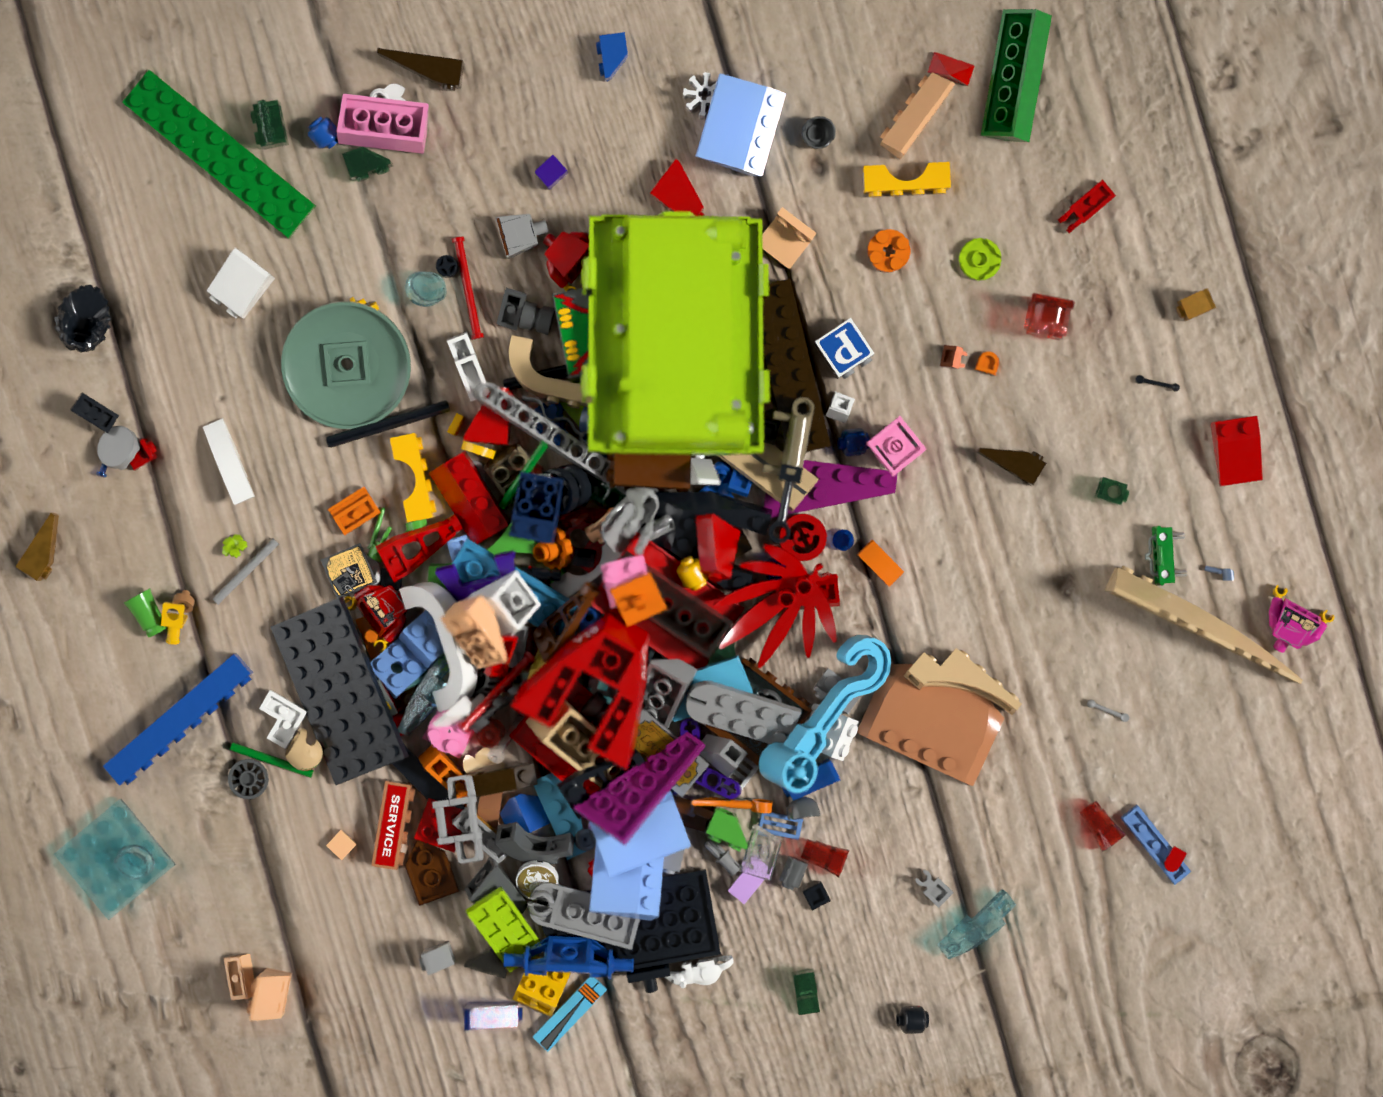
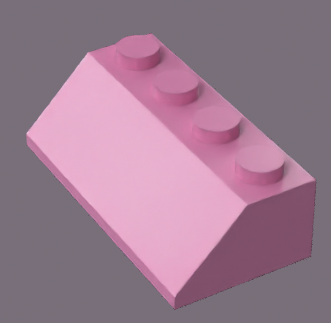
(383, 123)

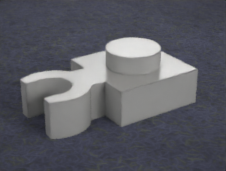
(936, 890)

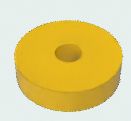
(479, 450)

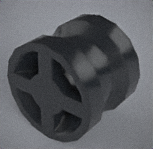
(444, 264)

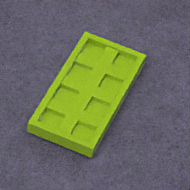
(502, 925)

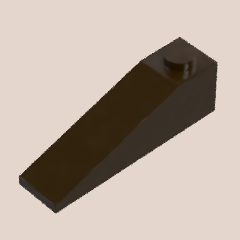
(439, 70)

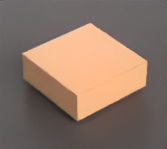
(341, 844)

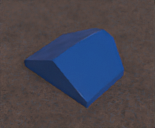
(526, 811)

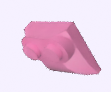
(621, 571)

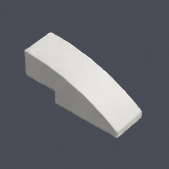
(467, 364)

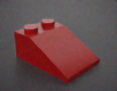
(1237, 450)

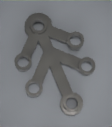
(497, 704)

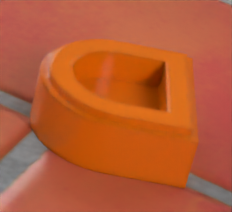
(987, 363)

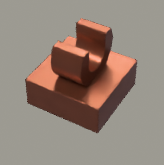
(952, 357)

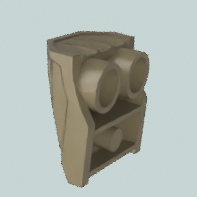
(506, 467)

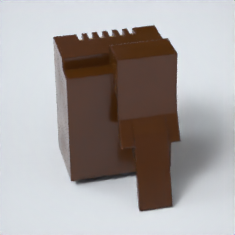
(693, 816)

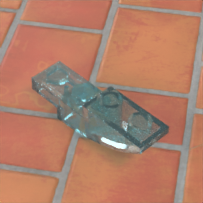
(976, 930)

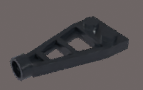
(573, 788)

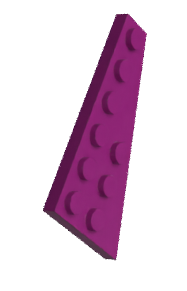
(839, 485)
(636, 794)

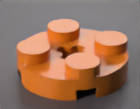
(899, 244)

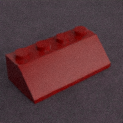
(469, 497)

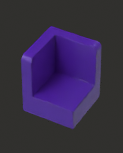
(551, 172)

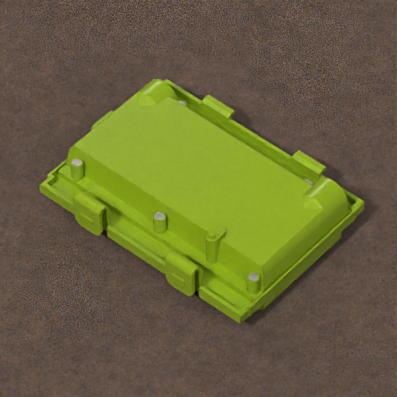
(675, 334)

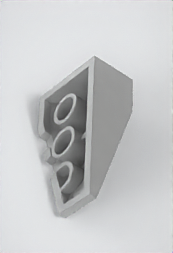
(666, 688)

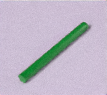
(527, 468)
(268, 759)

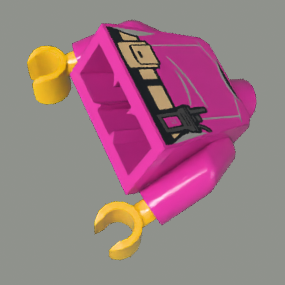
(1294, 624)

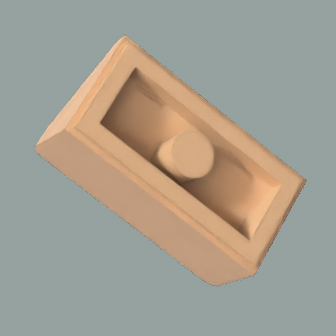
(239, 976)

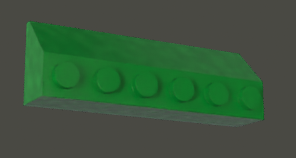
(1016, 75)

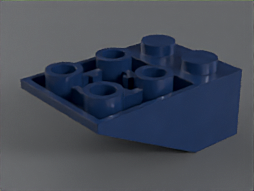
(536, 508)

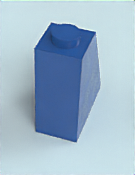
(825, 776)

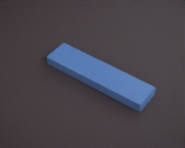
(1152, 841)

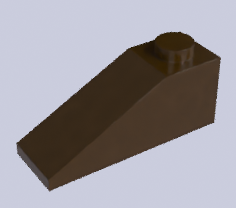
(1018, 463)
(505, 779)

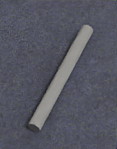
(245, 571)

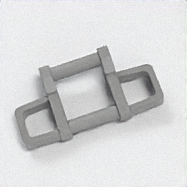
(472, 814)

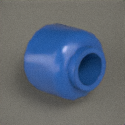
(323, 133)

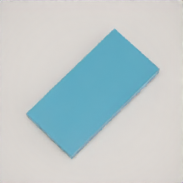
(726, 672)

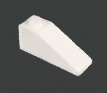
(703, 471)

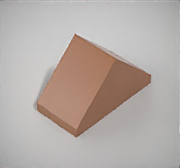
(489, 809)

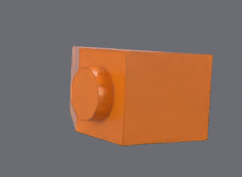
(442, 768)

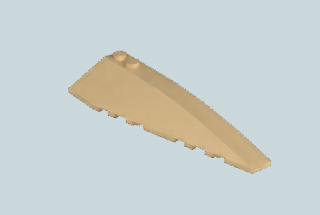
(1191, 618)

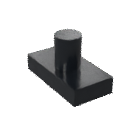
(94, 412)
(649, 976)

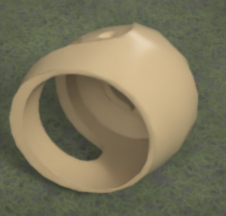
(302, 755)

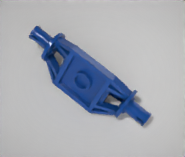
(569, 955)

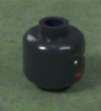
(912, 1019)

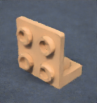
(786, 238)

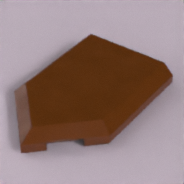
(430, 873)

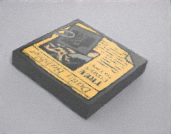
(348, 571)

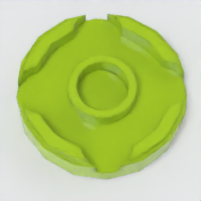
(980, 259)

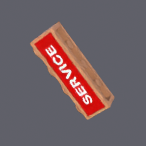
(392, 824)

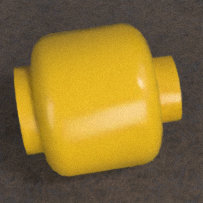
(690, 574)

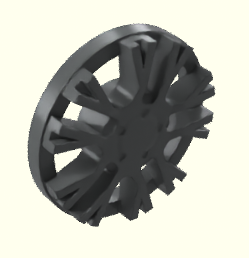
(248, 779)

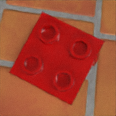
(428, 829)

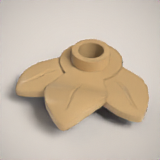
(480, 763)

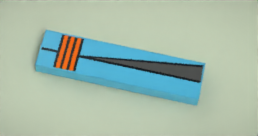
(569, 1013)

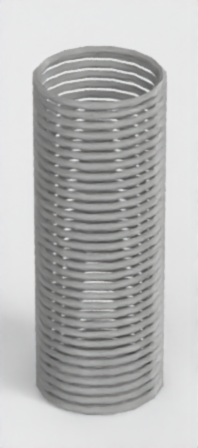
(662, 530)

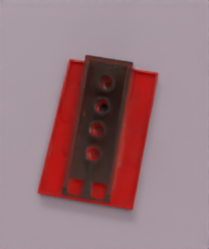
(668, 635)

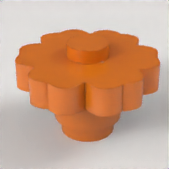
(556, 554)

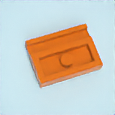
(354, 511)

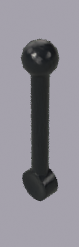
(1140, 379)

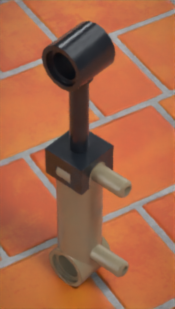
(792, 460)

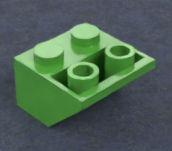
(726, 827)

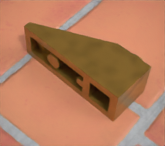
(40, 553)

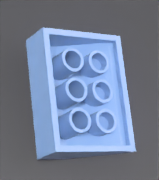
(740, 125)
(656, 838)
(627, 894)

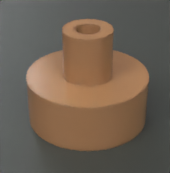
(185, 599)

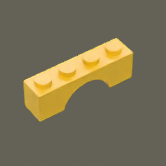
(879, 180)
(418, 504)

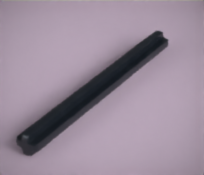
(388, 424)

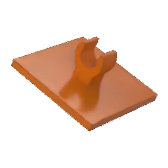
(638, 599)

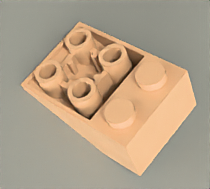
(476, 631)
(270, 995)

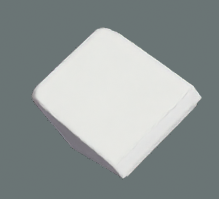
(840, 407)

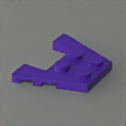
(462, 591)

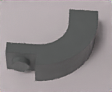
(527, 847)

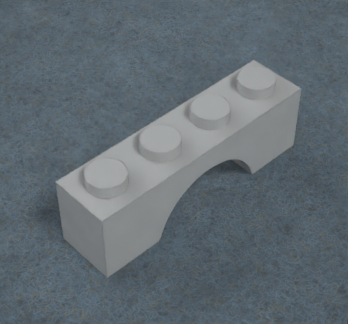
(571, 584)

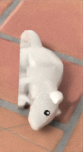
(703, 973)

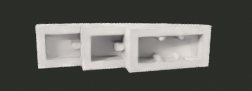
(228, 461)
(459, 711)

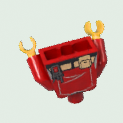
(382, 609)

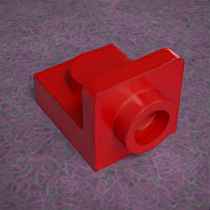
(144, 455)

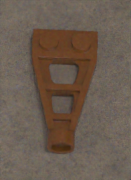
(545, 635)

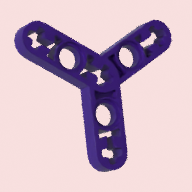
(702, 780)

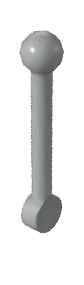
(1124, 717)

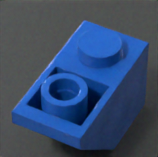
(613, 52)

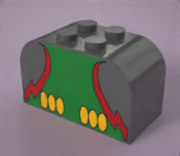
(573, 324)

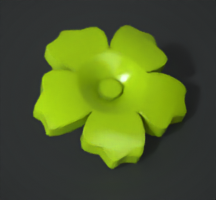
(234, 546)

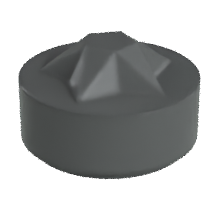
(585, 840)

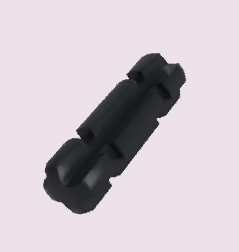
(543, 573)

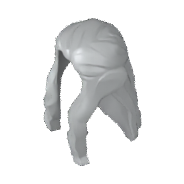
(627, 517)

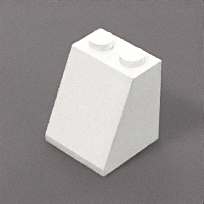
(239, 284)
(510, 601)

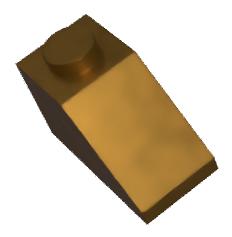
(1195, 305)

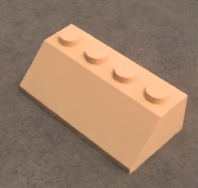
(916, 115)

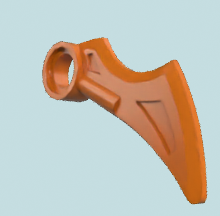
(755, 805)

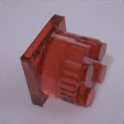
(1048, 316)

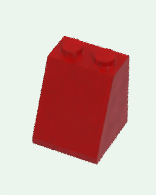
(489, 426)

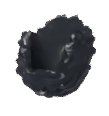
(83, 319)

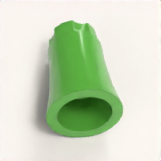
(146, 612)

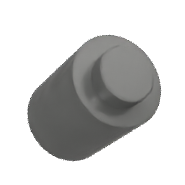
(793, 873)

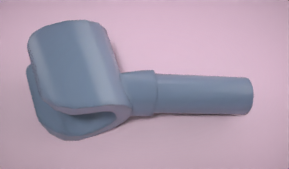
(1227, 574)

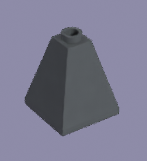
(490, 878)

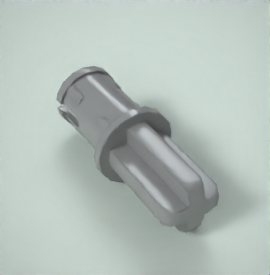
(722, 856)

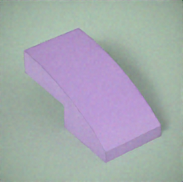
(745, 886)

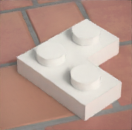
(288, 717)

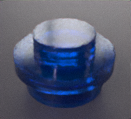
(843, 540)

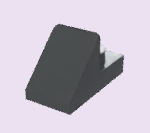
(511, 308)

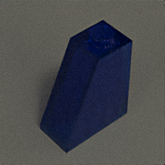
(492, 1015)

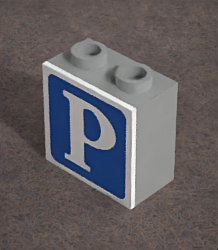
(844, 349)

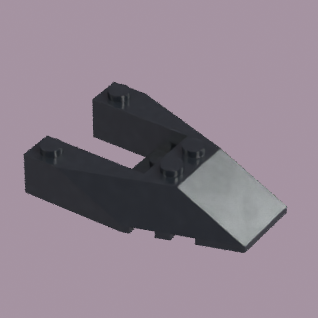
(683, 540)

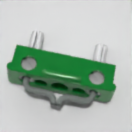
(1163, 555)

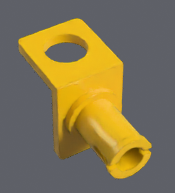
(173, 621)

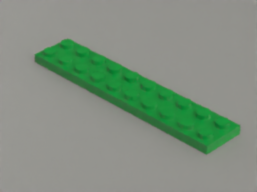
(219, 154)

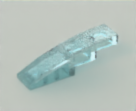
(422, 701)

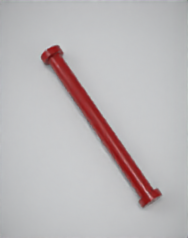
(467, 288)
(508, 679)

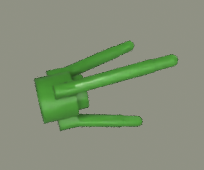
(372, 553)

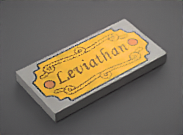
(653, 738)

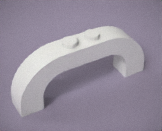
(462, 671)

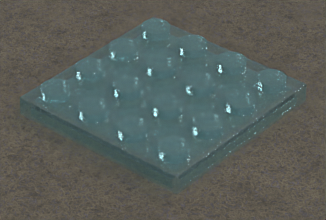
(92, 854)

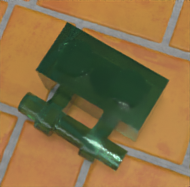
(269, 124)

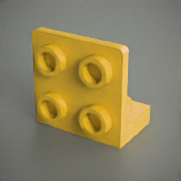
(541, 991)

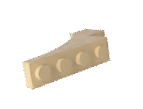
(961, 674)

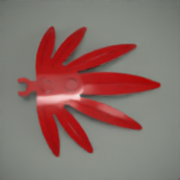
(792, 591)

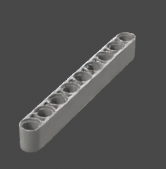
(548, 433)

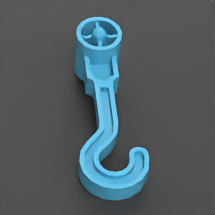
(793, 762)

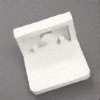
(838, 736)

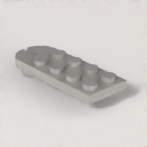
(741, 712)
(570, 913)

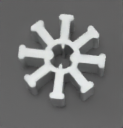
(699, 91)

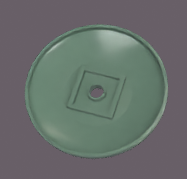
(342, 395)

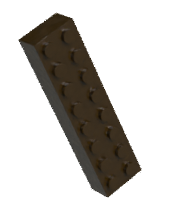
(789, 361)

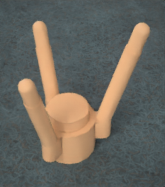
(594, 530)

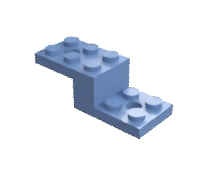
(414, 651)

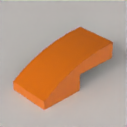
(880, 563)

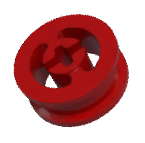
(818, 529)

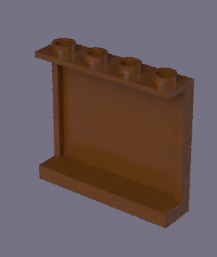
(650, 471)

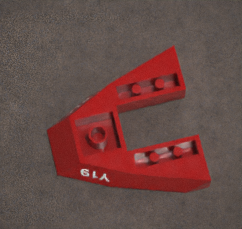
(613, 656)

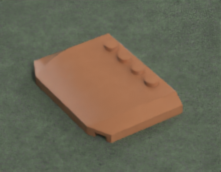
(932, 725)

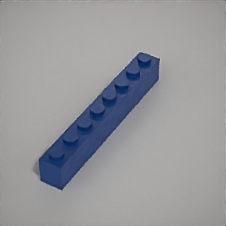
(178, 719)

